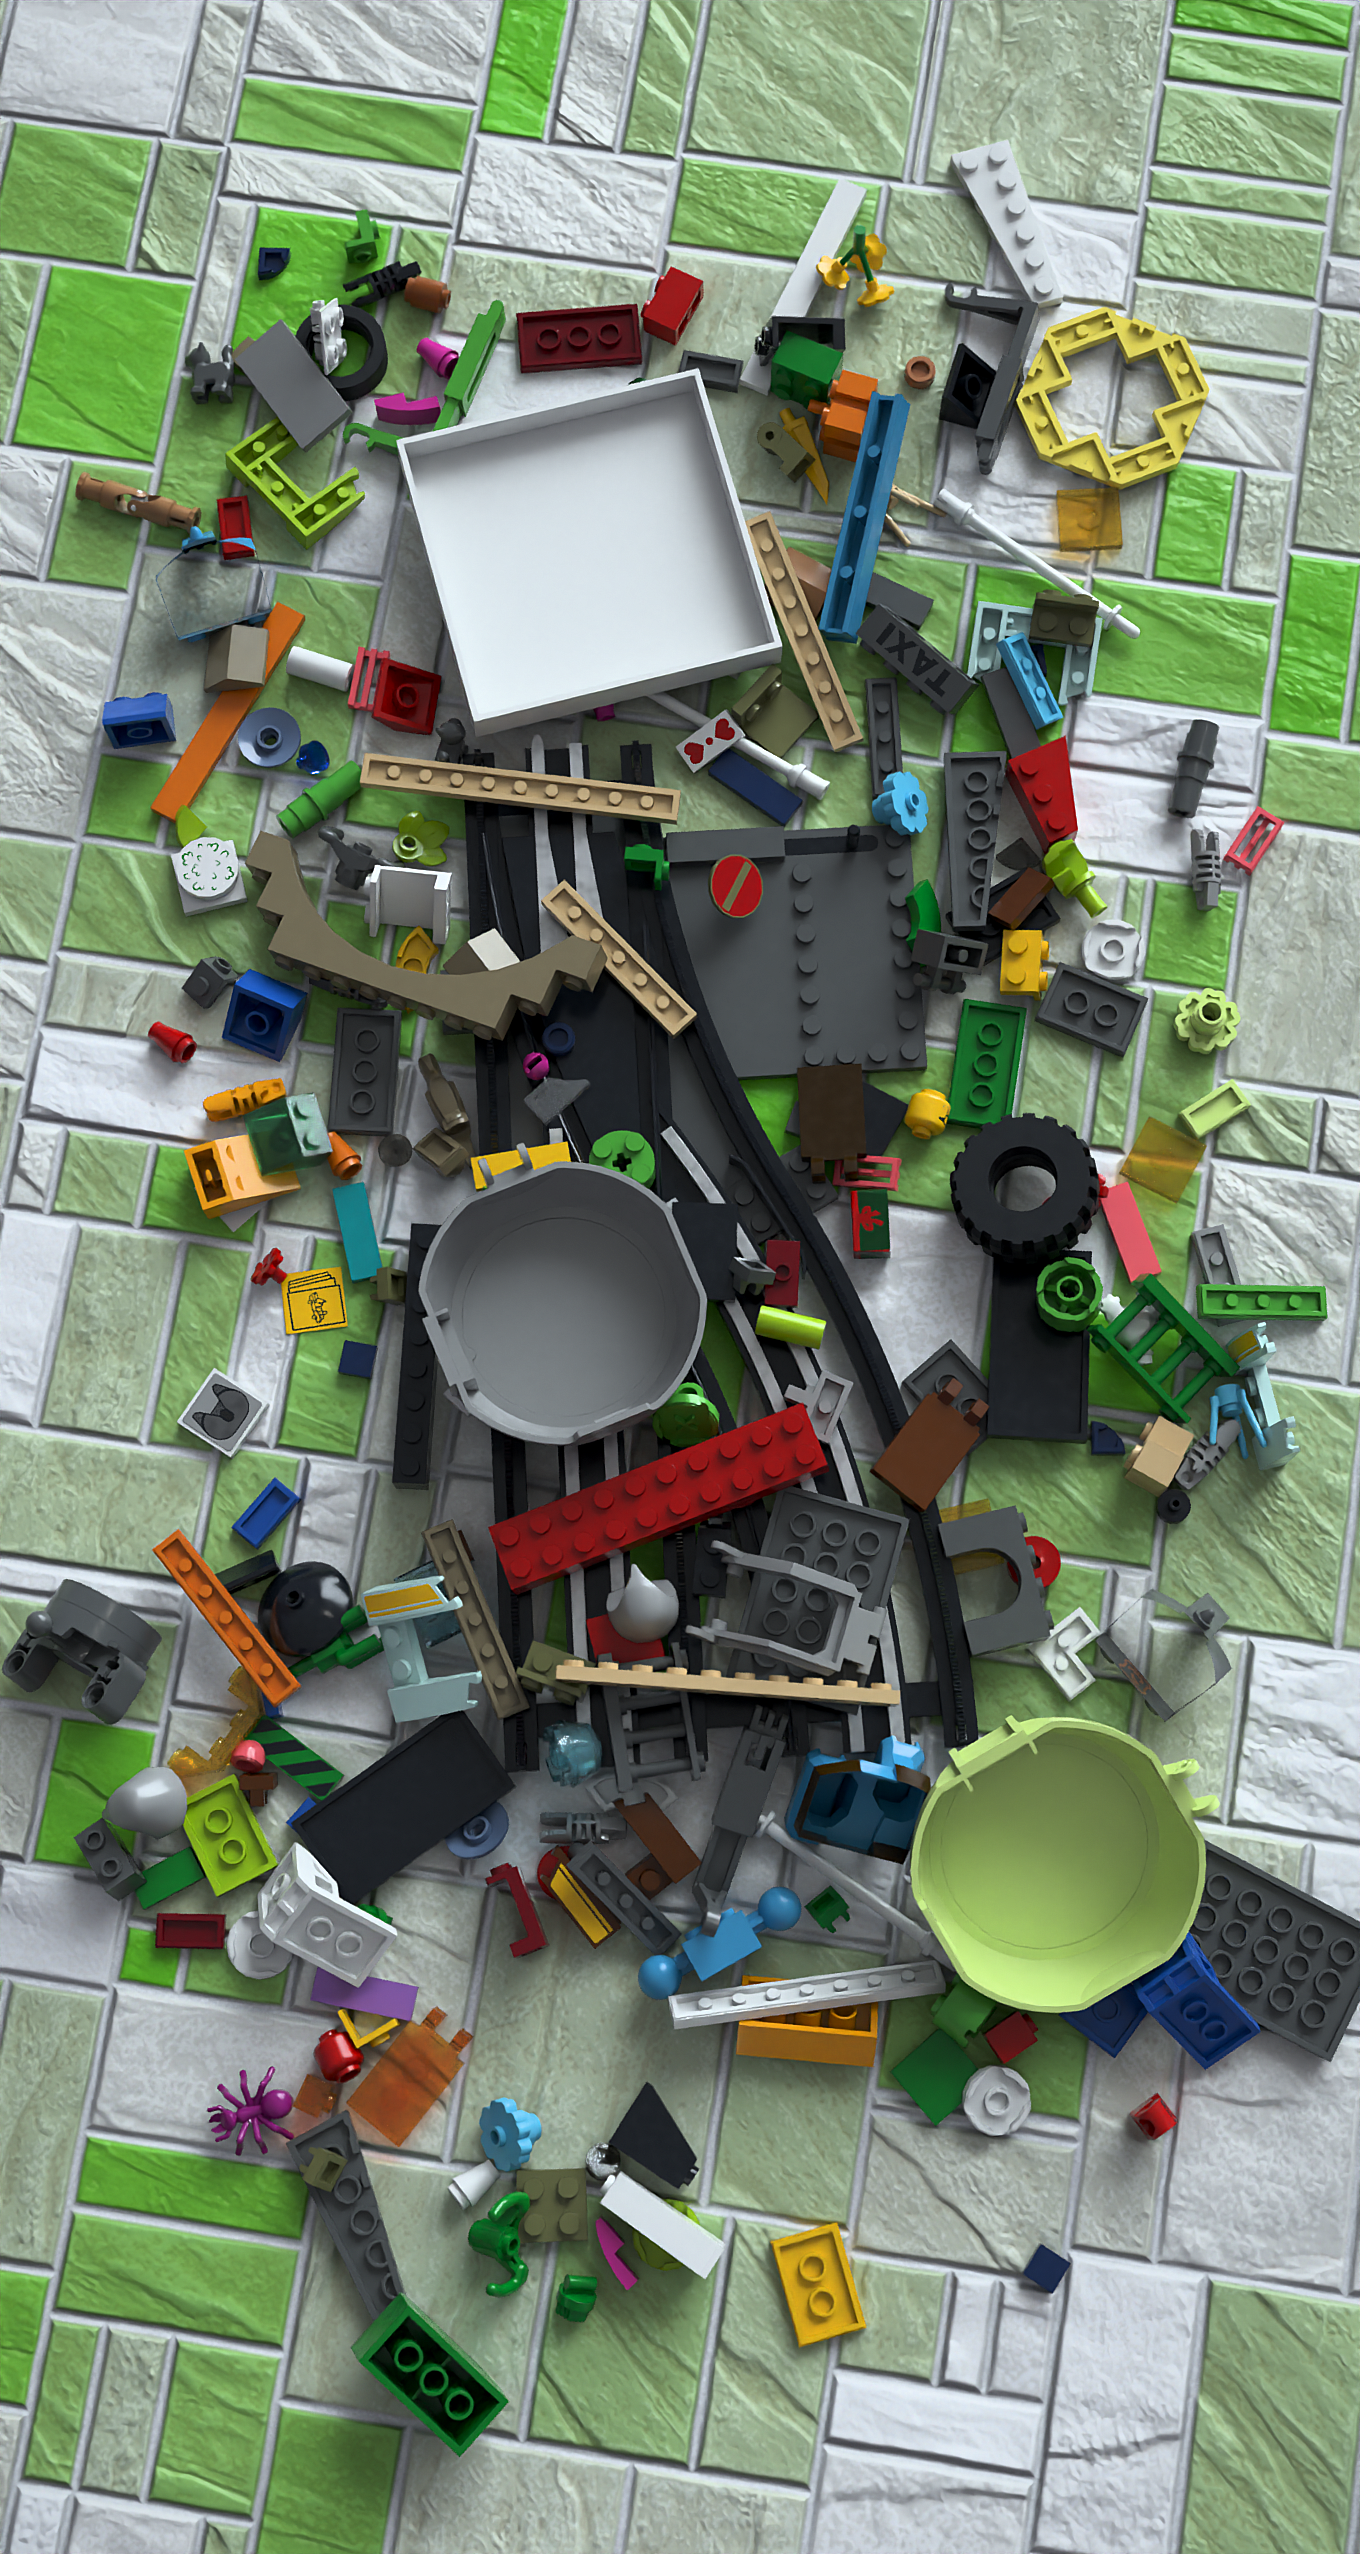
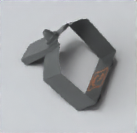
(1205, 1615)

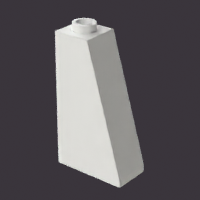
(662, 2223)

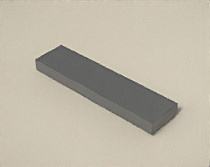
(883, 731)

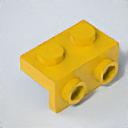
(1023, 963)

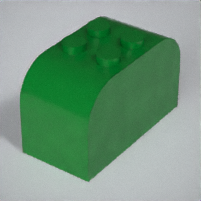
(429, 2374)

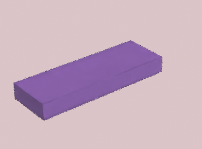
(373, 1995)

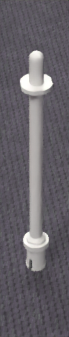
(965, 515)
(796, 775)
(927, 1939)

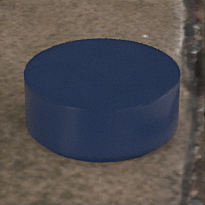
(558, 1039)

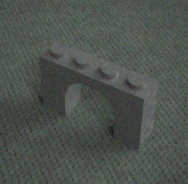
(1002, 1535)

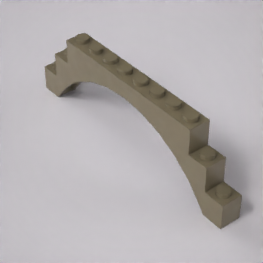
(471, 1001)

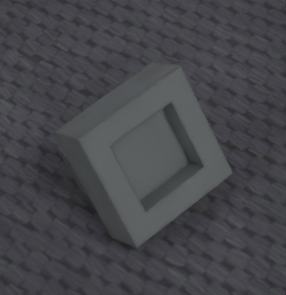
(750, 1272)

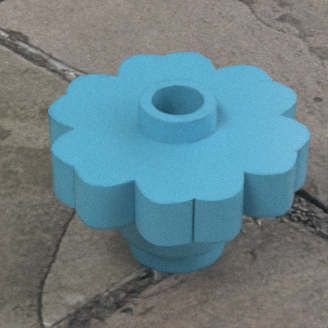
(901, 804)
(508, 2133)

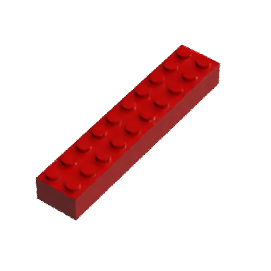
(658, 1499)

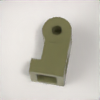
(780, 443)

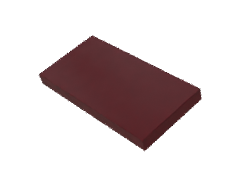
(579, 338)

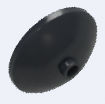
(314, 1619)

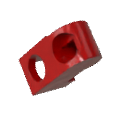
(1153, 2117)

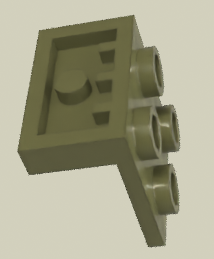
(773, 714)
(539, 1673)

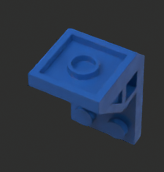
(1194, 2006)

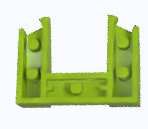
(306, 519)

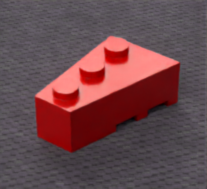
(1045, 792)

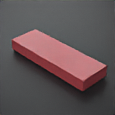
(1129, 1232)

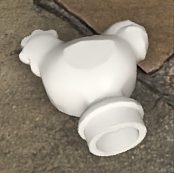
(1135, 1329)

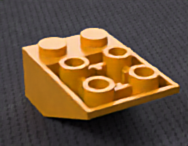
(230, 1177)

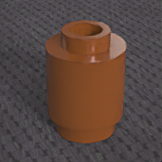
(427, 294)

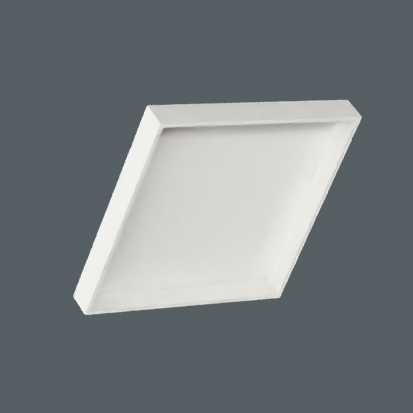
(588, 552)

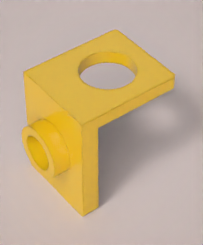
(374, 2038)

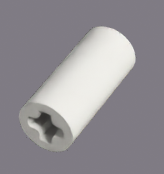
(320, 668)

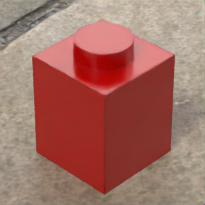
(1011, 2036)

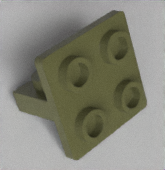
(1063, 618)

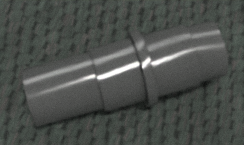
(1193, 768)

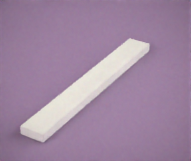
(805, 279)
(806, 1994)

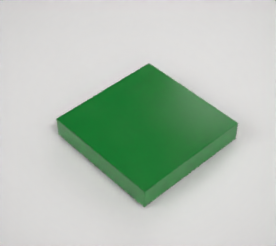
(935, 2075)

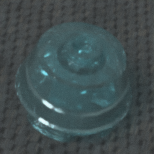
(573, 1752)

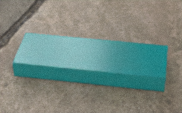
(357, 1231)

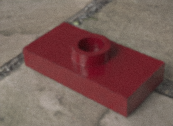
(783, 1259)

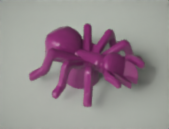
(257, 2111)

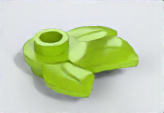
(424, 837)

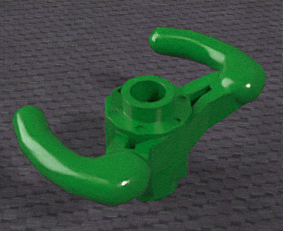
(499, 2239)

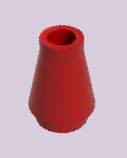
(175, 1043)

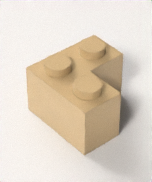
(1159, 1457)

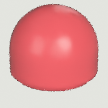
(248, 1756)

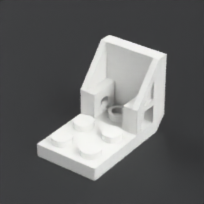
(307, 1917)

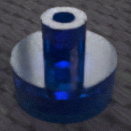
(313, 758)

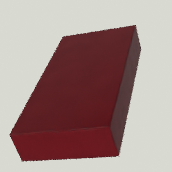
(190, 1931)

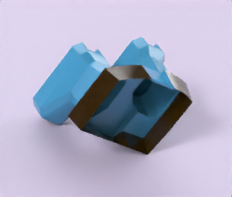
(860, 1802)

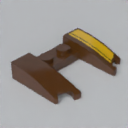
(667, 1863)

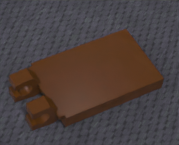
(929, 1446)

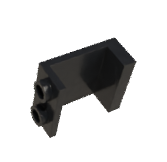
(824, 331)

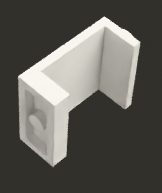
(409, 900)

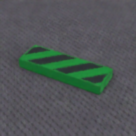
(295, 1758)

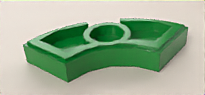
(923, 911)

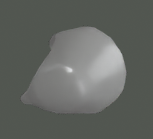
(643, 1608)
(149, 1803)

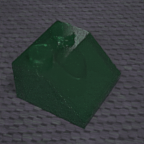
(288, 1134)

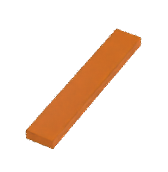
(227, 1618)

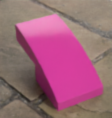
(397, 411)
(610, 2243)

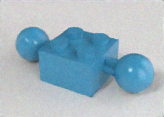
(735, 1939)

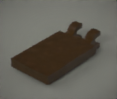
(832, 1118)

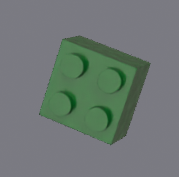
(804, 370)

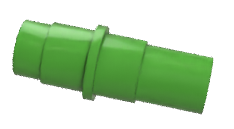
(320, 800)

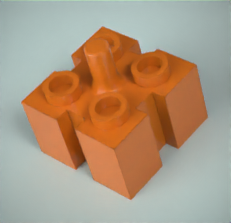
(845, 415)

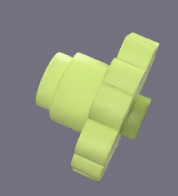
(1206, 1021)

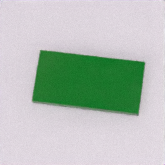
(985, 1063)

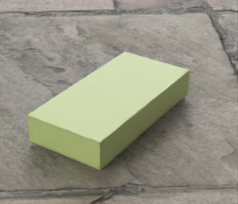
(1214, 1110)

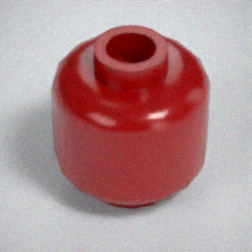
(338, 2056)

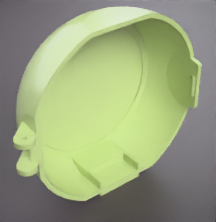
(1058, 1861)

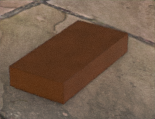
(1021, 898)

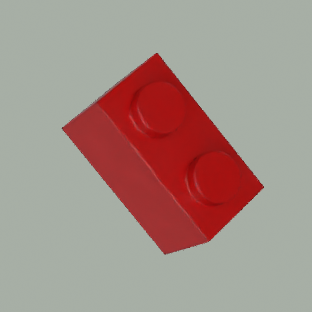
(672, 306)

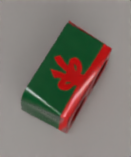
(870, 1224)

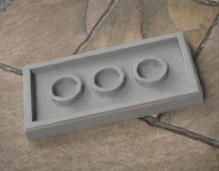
(293, 385)

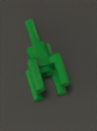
(342, 1650)

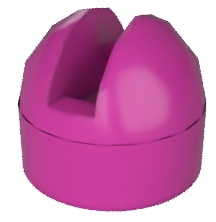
(539, 1070)

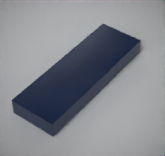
(755, 787)

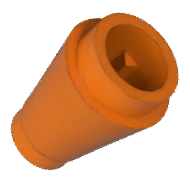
(343, 1160)

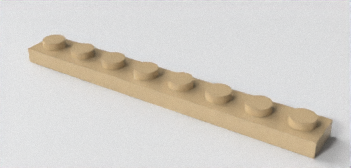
(803, 633)

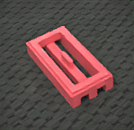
(372, 655)
(1239, 862)
(894, 1174)

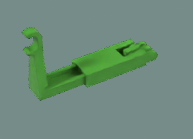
(462, 383)

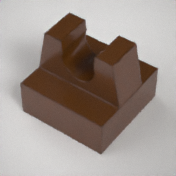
(258, 1784)

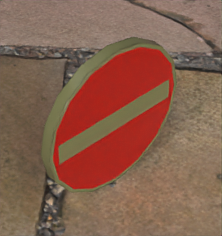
(735, 886)

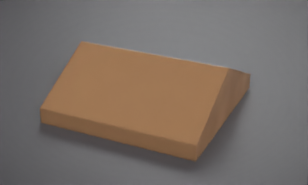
(813, 580)

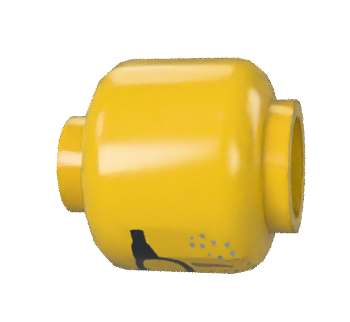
(927, 1113)

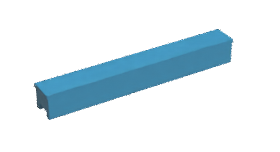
(864, 517)

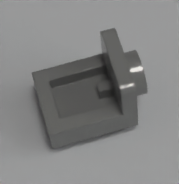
(209, 980)

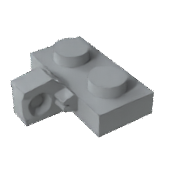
(822, 1402)

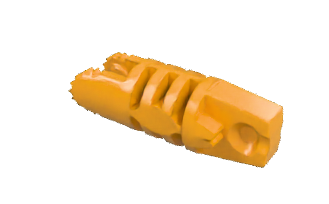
(243, 1099)

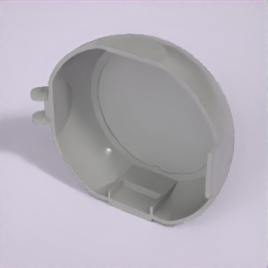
(562, 1302)

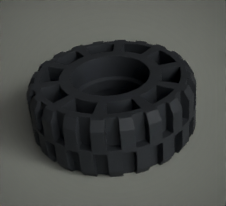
(1018, 1144)

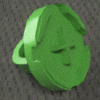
(686, 1417)

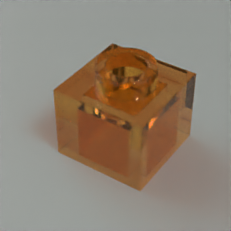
(316, 2096)

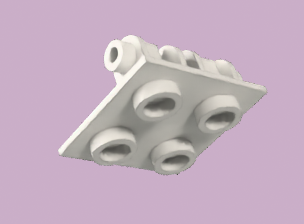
(332, 347)

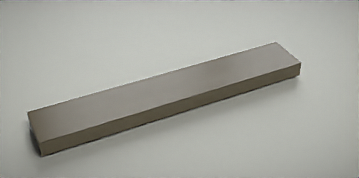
(475, 1620)

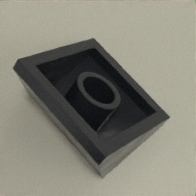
(966, 389)

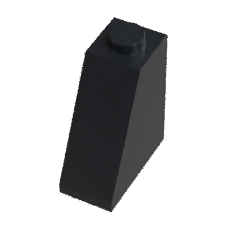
(655, 2139)

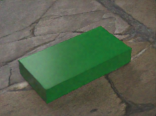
(169, 1877)

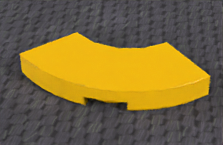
(416, 953)

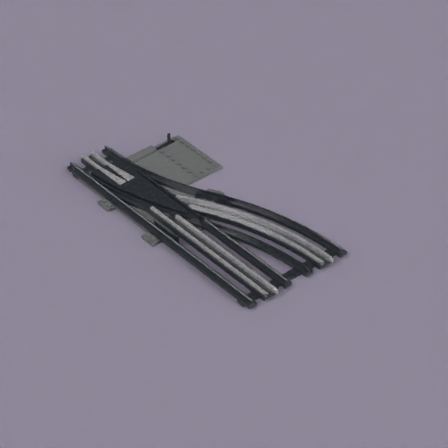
(792, 986)

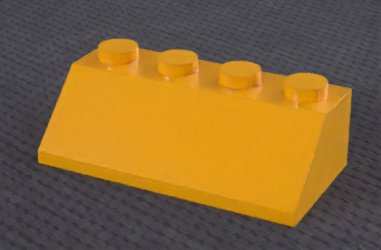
(826, 2035)

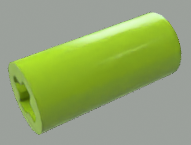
(790, 1327)

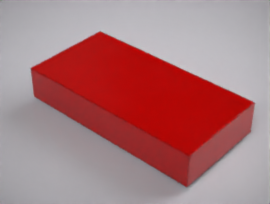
(235, 523)

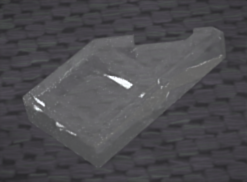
(554, 1096)

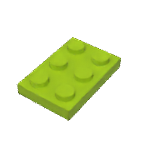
(227, 1836)

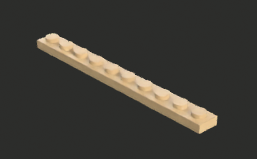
(520, 788)
(742, 1685)

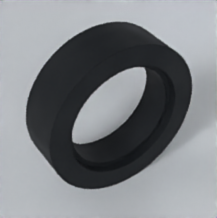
(370, 375)

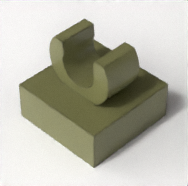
(390, 1286)
(323, 2169)

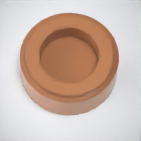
(920, 372)

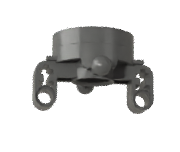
(92, 1637)

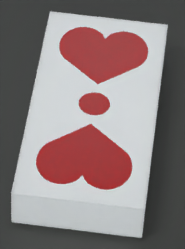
(710, 741)

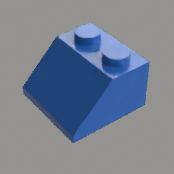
(139, 720)
(263, 1014)

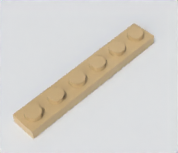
(623, 961)

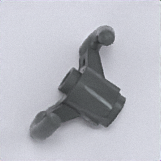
(355, 860)

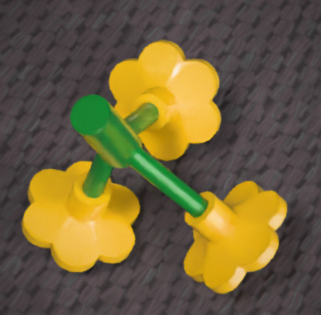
(867, 255)

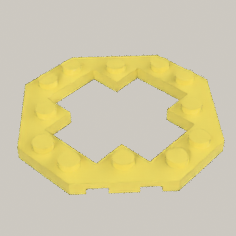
(1087, 454)

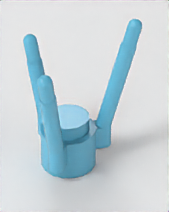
(1230, 1401)

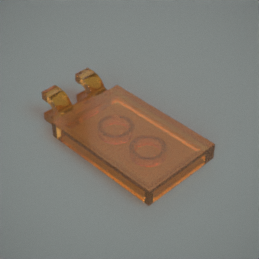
(409, 2077)

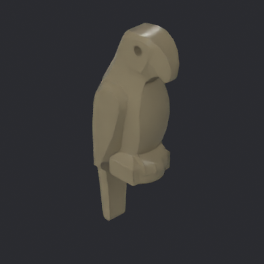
(446, 1104)

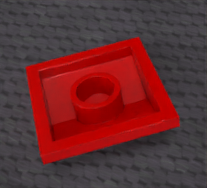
(406, 697)

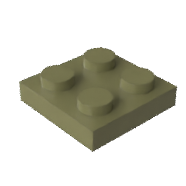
(556, 2205)

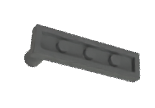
(622, 1897)

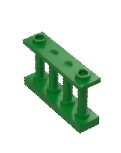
(1193, 1340)

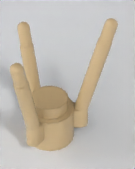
(898, 494)

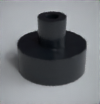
(1170, 1513)

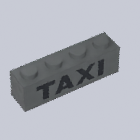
(916, 659)

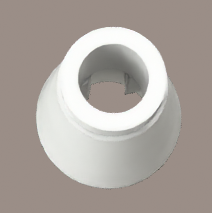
(473, 2184)

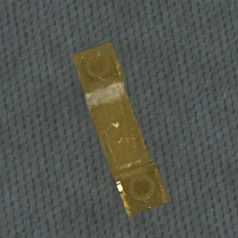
(190, 1763)

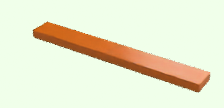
(223, 722)

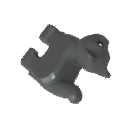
(209, 376)
(452, 742)

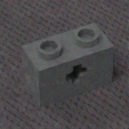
(110, 1859)

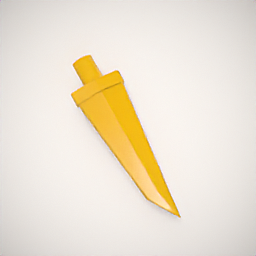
(800, 432)

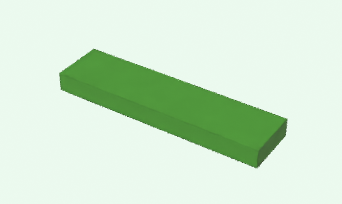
(1261, 1302)

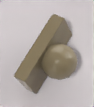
(442, 1153)

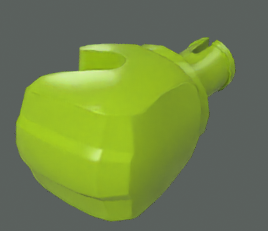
(1071, 876)

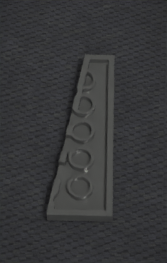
(972, 816)
(352, 2212)

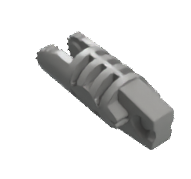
(1205, 869)
(1205, 1457)
(582, 1828)

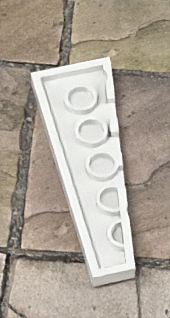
(1002, 201)

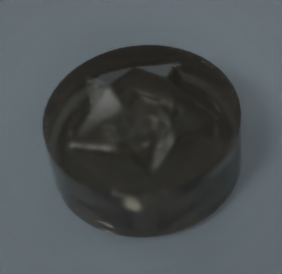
(395, 1150)
(602, 2161)

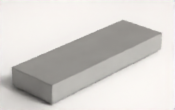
(1216, 1260)

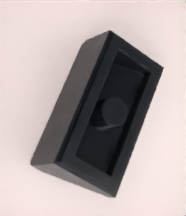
(249, 1572)

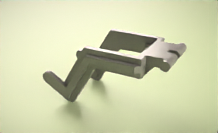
(846, 1634)

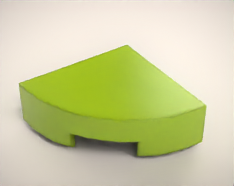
(187, 826)

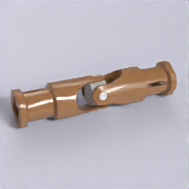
(150, 507)

